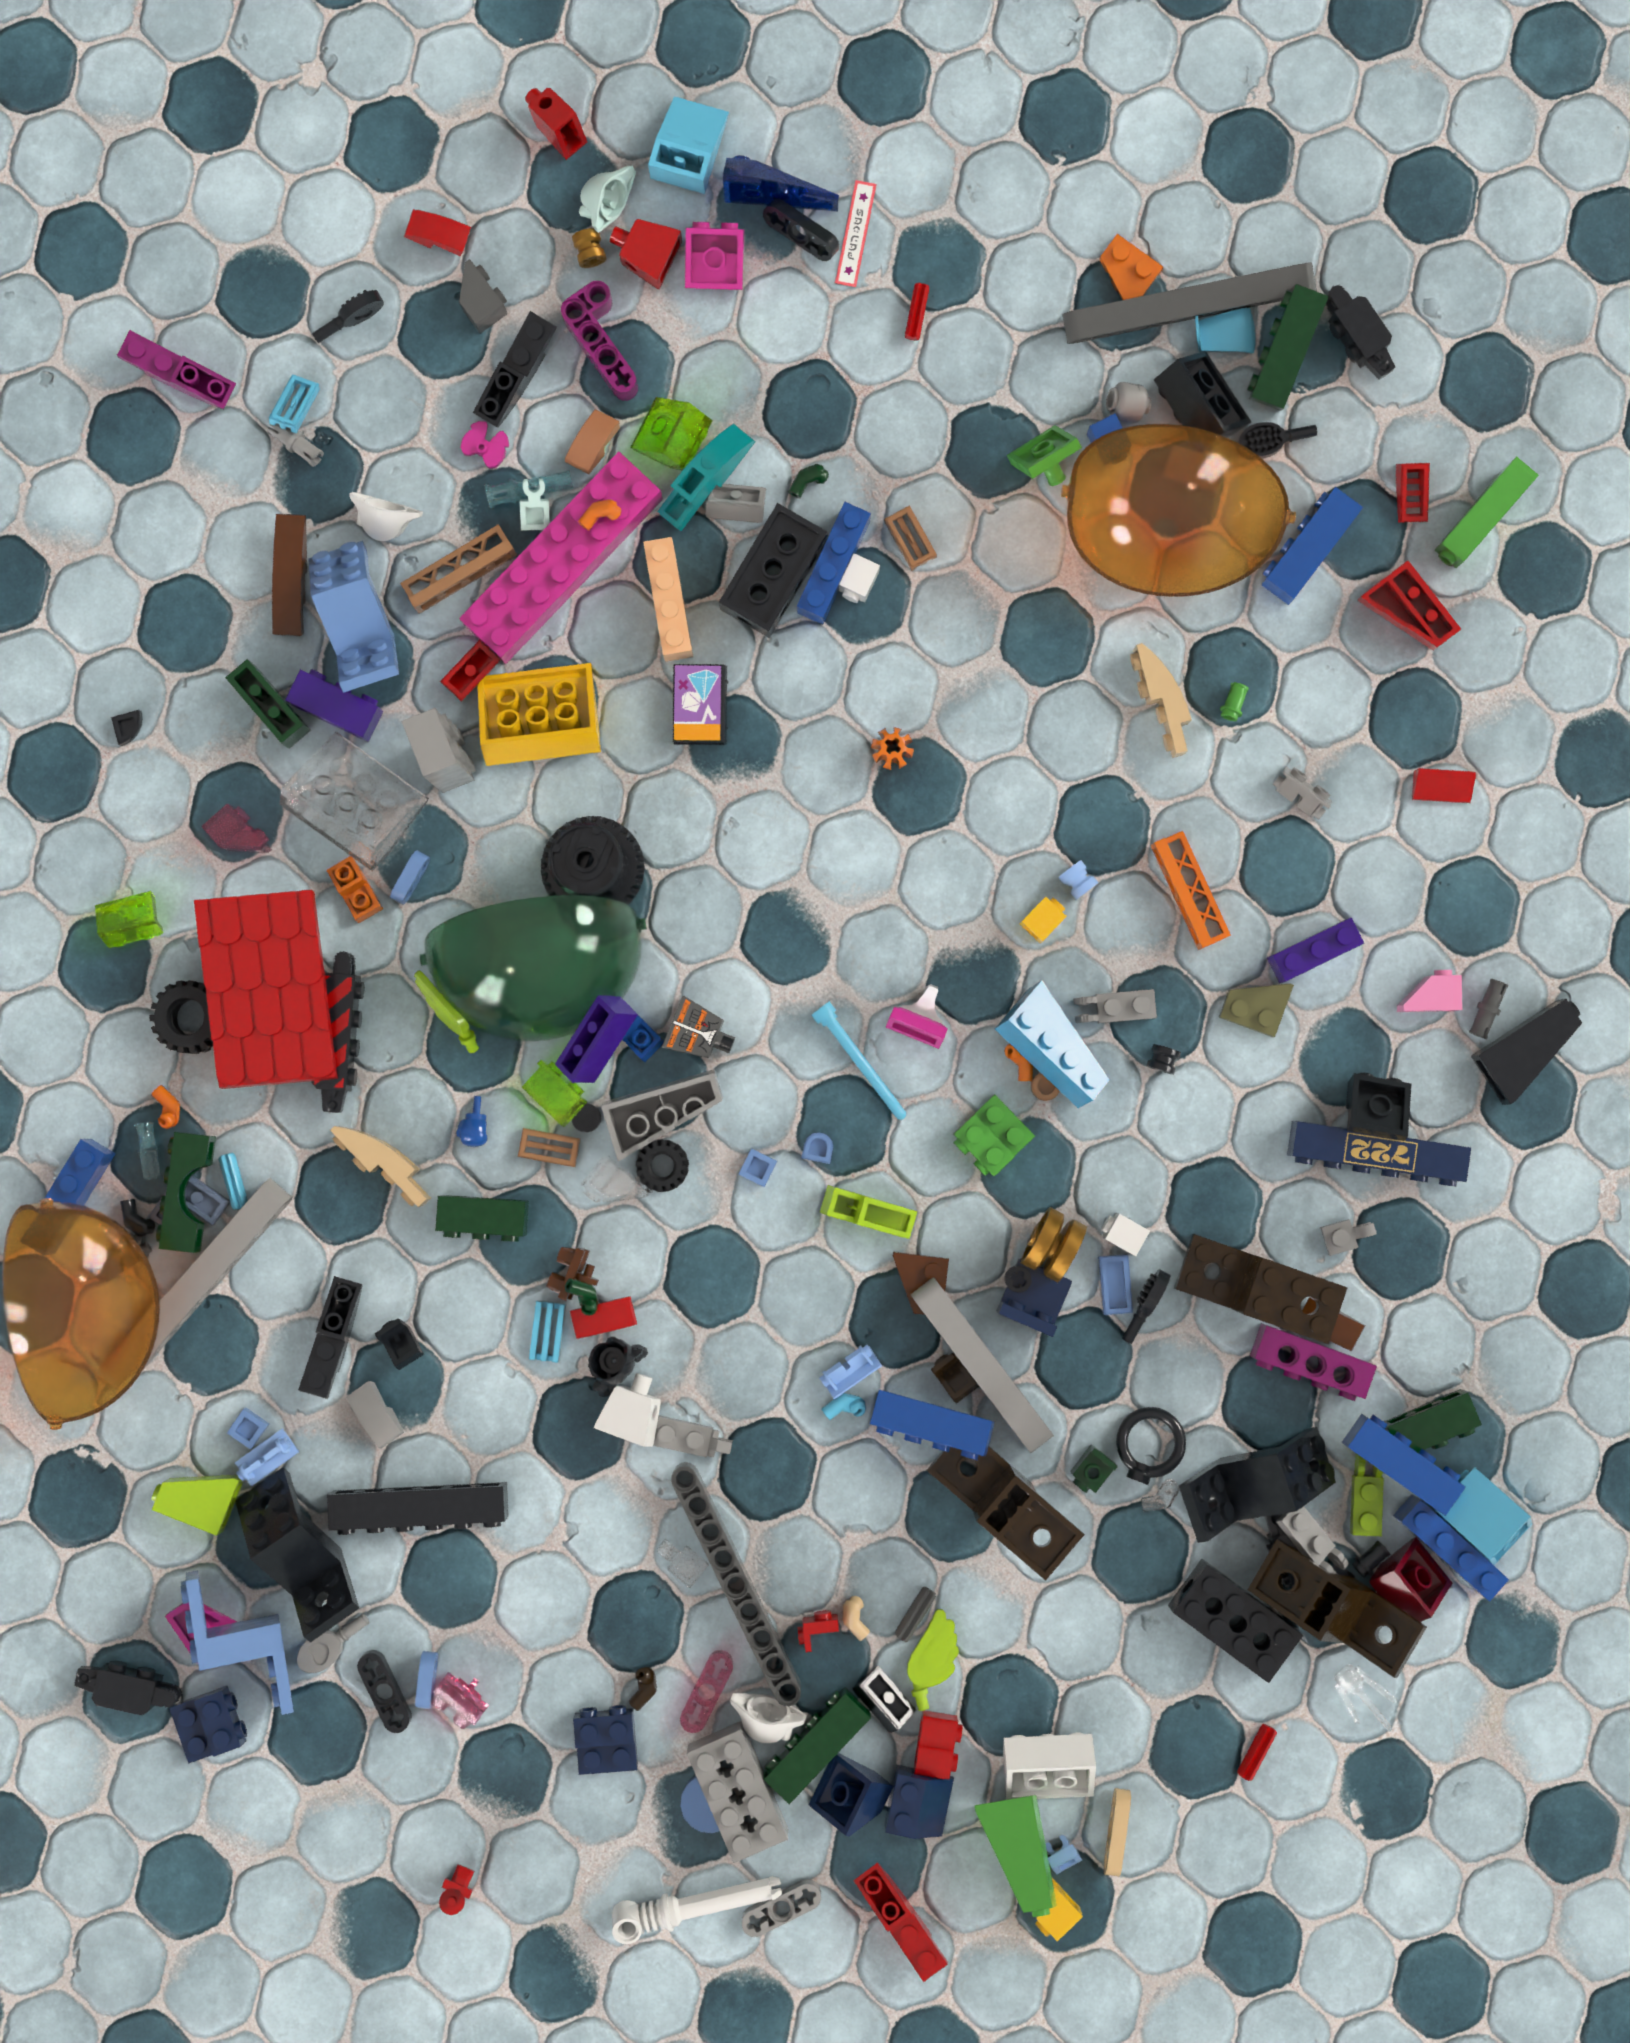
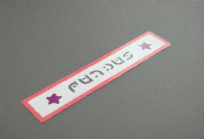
(855, 233)

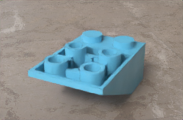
(687, 145)

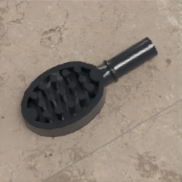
(352, 313)
(1268, 438)
(1147, 1302)

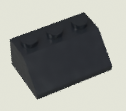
(1201, 396)

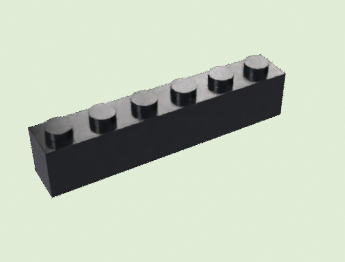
(417, 1506)

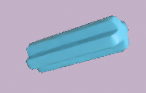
(233, 1180)

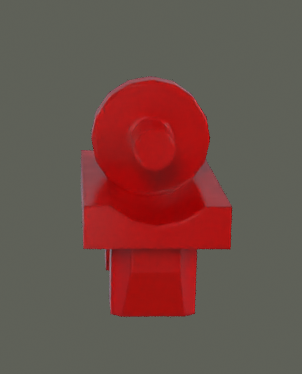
(456, 1891)

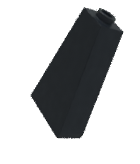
(1524, 1051)

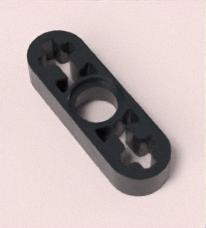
(813, 246)
(379, 1703)

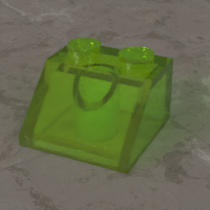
(671, 433)

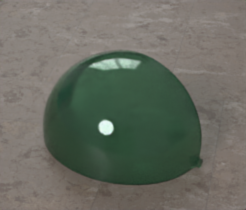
(534, 962)

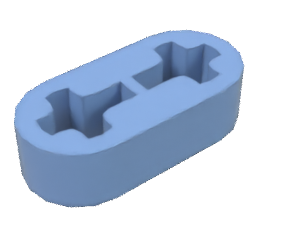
(410, 877)
(426, 1679)

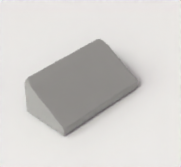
(736, 503)

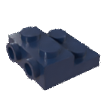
(209, 1724)
(605, 1740)

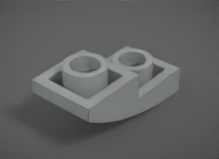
(376, 1418)

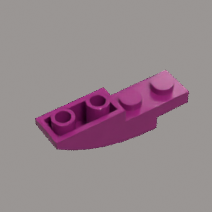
(176, 371)

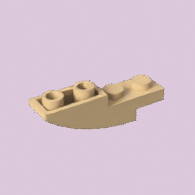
(1160, 687)
(375, 1153)

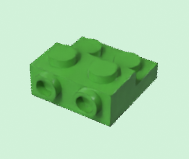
(992, 1136)

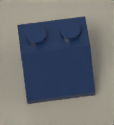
(917, 1804)

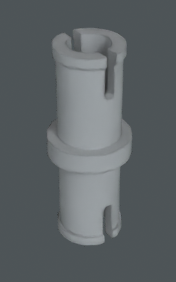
(297, 444)

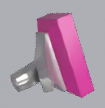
(919, 1019)

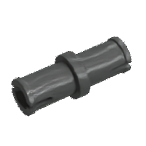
(1488, 1008)

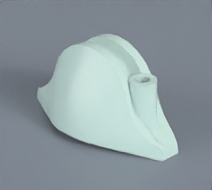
(606, 196)

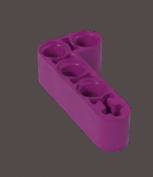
(602, 346)

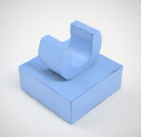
(1063, 1858)

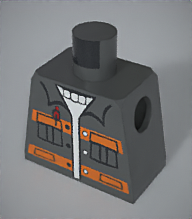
(696, 1031)

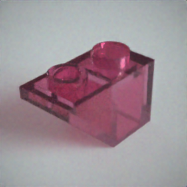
(234, 833)

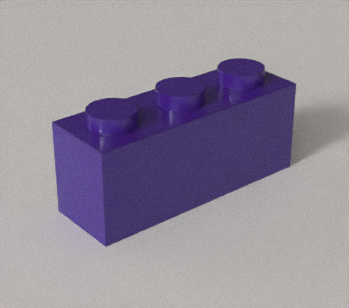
(331, 705)
(1315, 950)
(596, 1039)

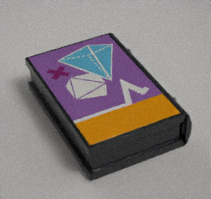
(700, 704)

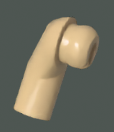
(851, 1617)

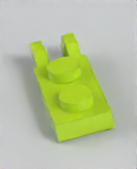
(1366, 1500)

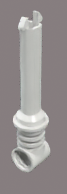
(631, 1920)

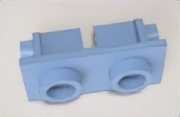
(855, 1369)
(266, 1457)

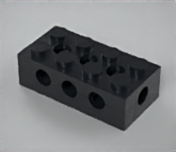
(766, 552)
(1237, 1640)

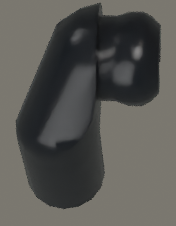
(135, 1222)

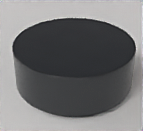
(587, 1118)

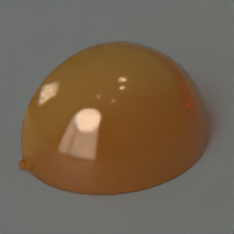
(1174, 509)
(74, 1331)

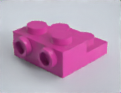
(714, 256)

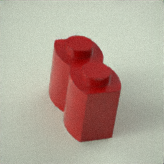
(936, 1745)

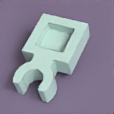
(534, 511)

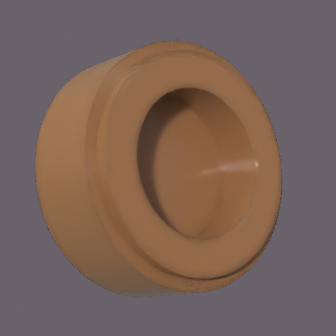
(1043, 1088)

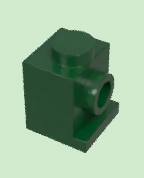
(1092, 1459)

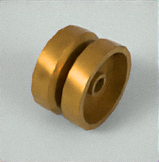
(1054, 1245)

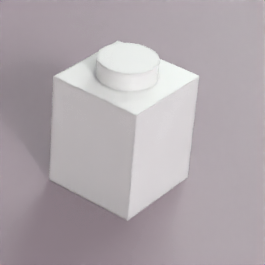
(858, 579)
(1124, 1233)

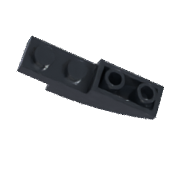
(516, 370)
(331, 1337)

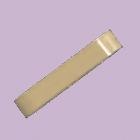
(1117, 1832)

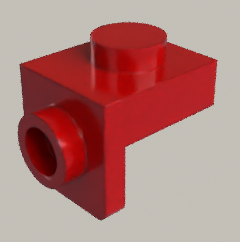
(820, 1623)

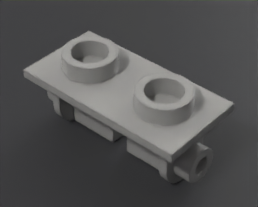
(1296, 784)

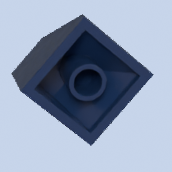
(849, 1794)

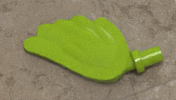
(446, 1012)
(932, 1657)

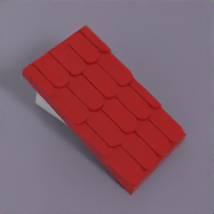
(265, 989)

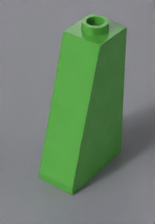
(1486, 512)
(1020, 1846)

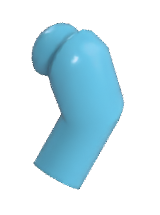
(846, 1403)

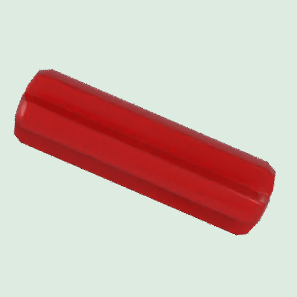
(917, 311)
(1257, 1752)

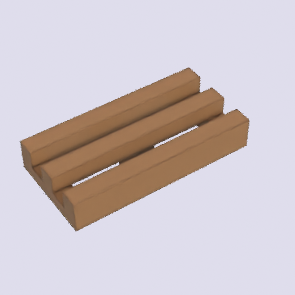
(900, 543)
(573, 1152)

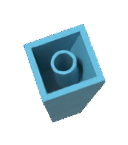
(1486, 1516)

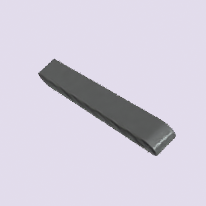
(1185, 303)
(737, 1598)

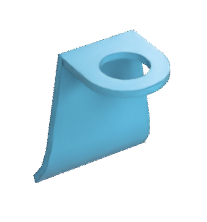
(1227, 332)

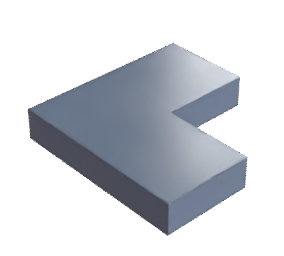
(200, 1200)

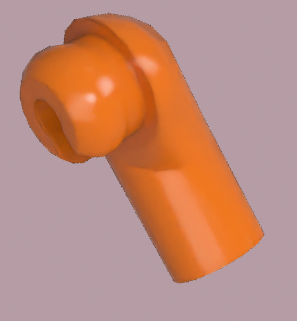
(170, 1107)

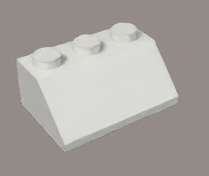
(1049, 1766)

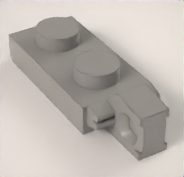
(689, 1437)

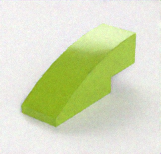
(868, 1212)

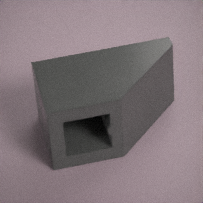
(478, 300)

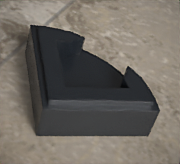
(127, 726)

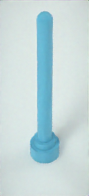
(826, 1016)

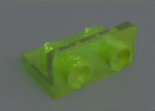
(128, 920)
(554, 1093)

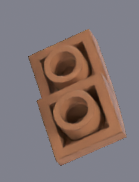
(591, 440)

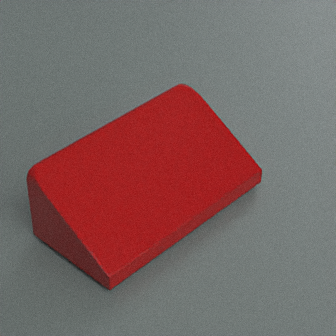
(470, 670)
(1443, 785)

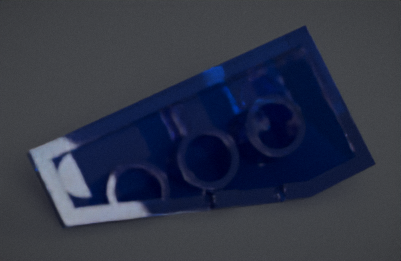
(758, 184)

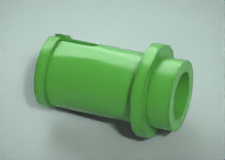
(1232, 708)

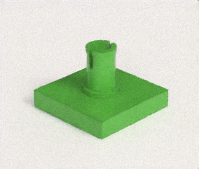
(1044, 454)

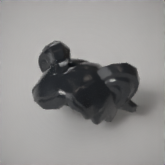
(609, 1373)

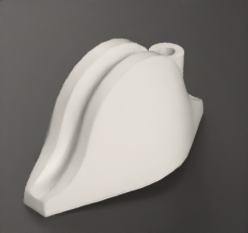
(382, 518)
(766, 1718)

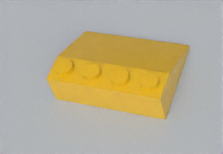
(538, 714)

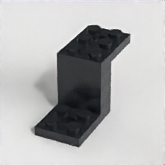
(1257, 1484)
(296, 1554)

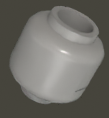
(1128, 401)

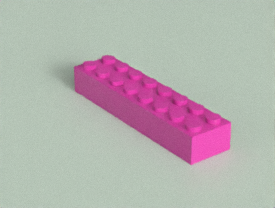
(560, 560)

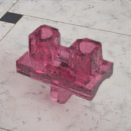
(461, 1698)

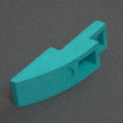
(703, 473)

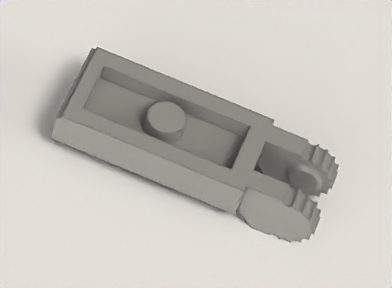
(1119, 1006)
(1311, 1539)

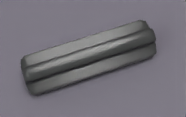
(915, 1614)

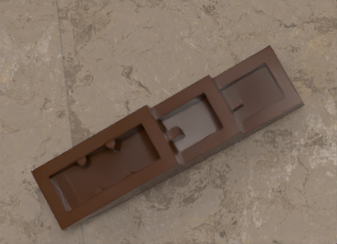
(289, 574)

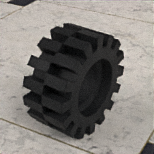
(645, 1172)

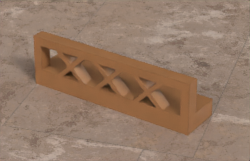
(462, 575)

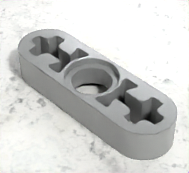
(778, 1920)

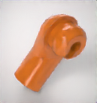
(599, 509)
(1025, 1070)

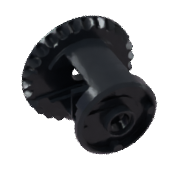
(616, 858)

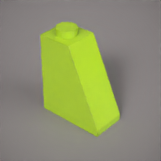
(199, 1500)

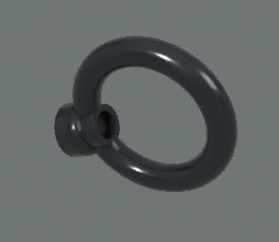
(1140, 1471)

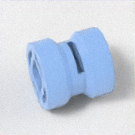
(1078, 880)

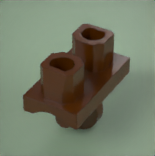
(576, 1261)

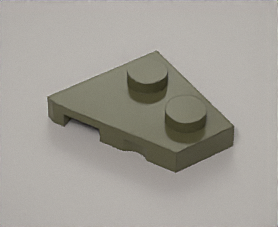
(1257, 1007)

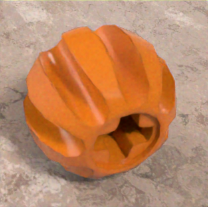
(890, 739)

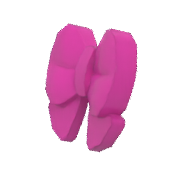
(475, 443)

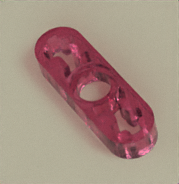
(690, 1707)

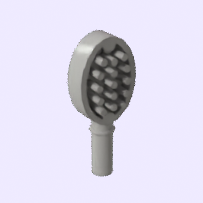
(326, 1648)

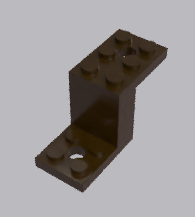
(1261, 1288)
(1009, 1508)
(1337, 1608)

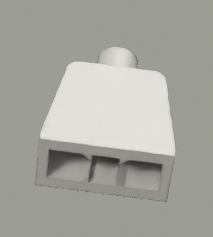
(631, 1413)

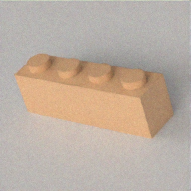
(668, 599)

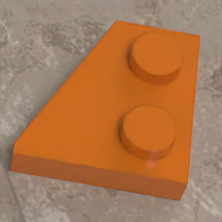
(1129, 268)

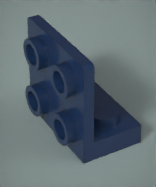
(1037, 1305)

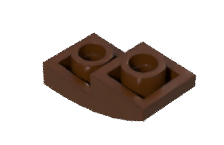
(1346, 1330)

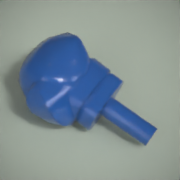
(473, 1128)

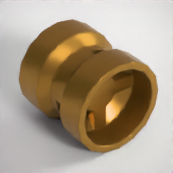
(589, 249)

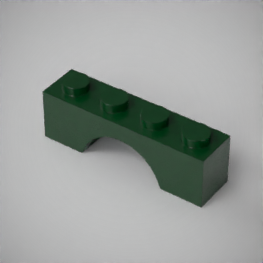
(179, 1227)

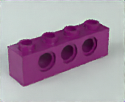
(1358, 1372)

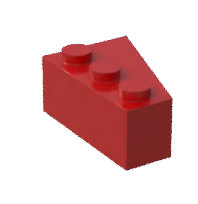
(1411, 606)

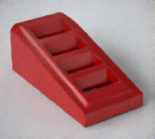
(1401, 489)

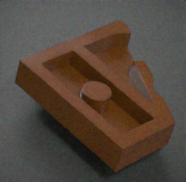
(919, 1269)

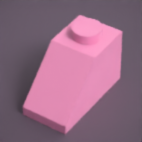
(1435, 994)

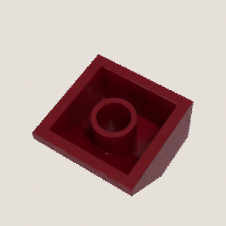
(1412, 1580)

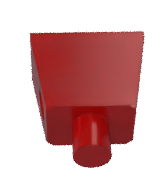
(551, 115)
(647, 249)

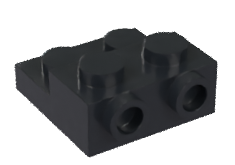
(1378, 1106)

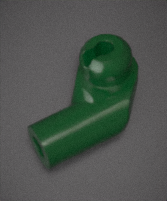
(805, 476)

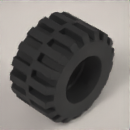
(166, 1018)

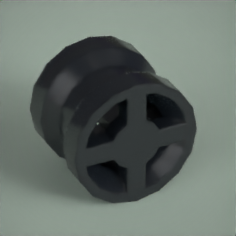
(1163, 1059)

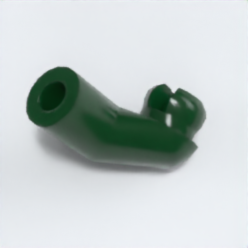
(586, 1295)

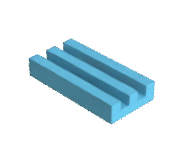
(275, 416)
(544, 1356)

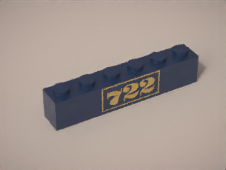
(1366, 1151)

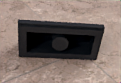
(884, 1699)

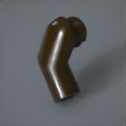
(646, 1685)

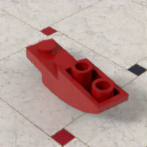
(901, 1920)

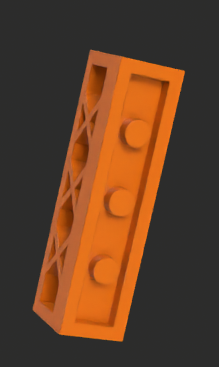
(1182, 894)

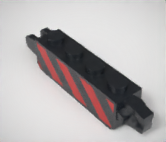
(343, 996)

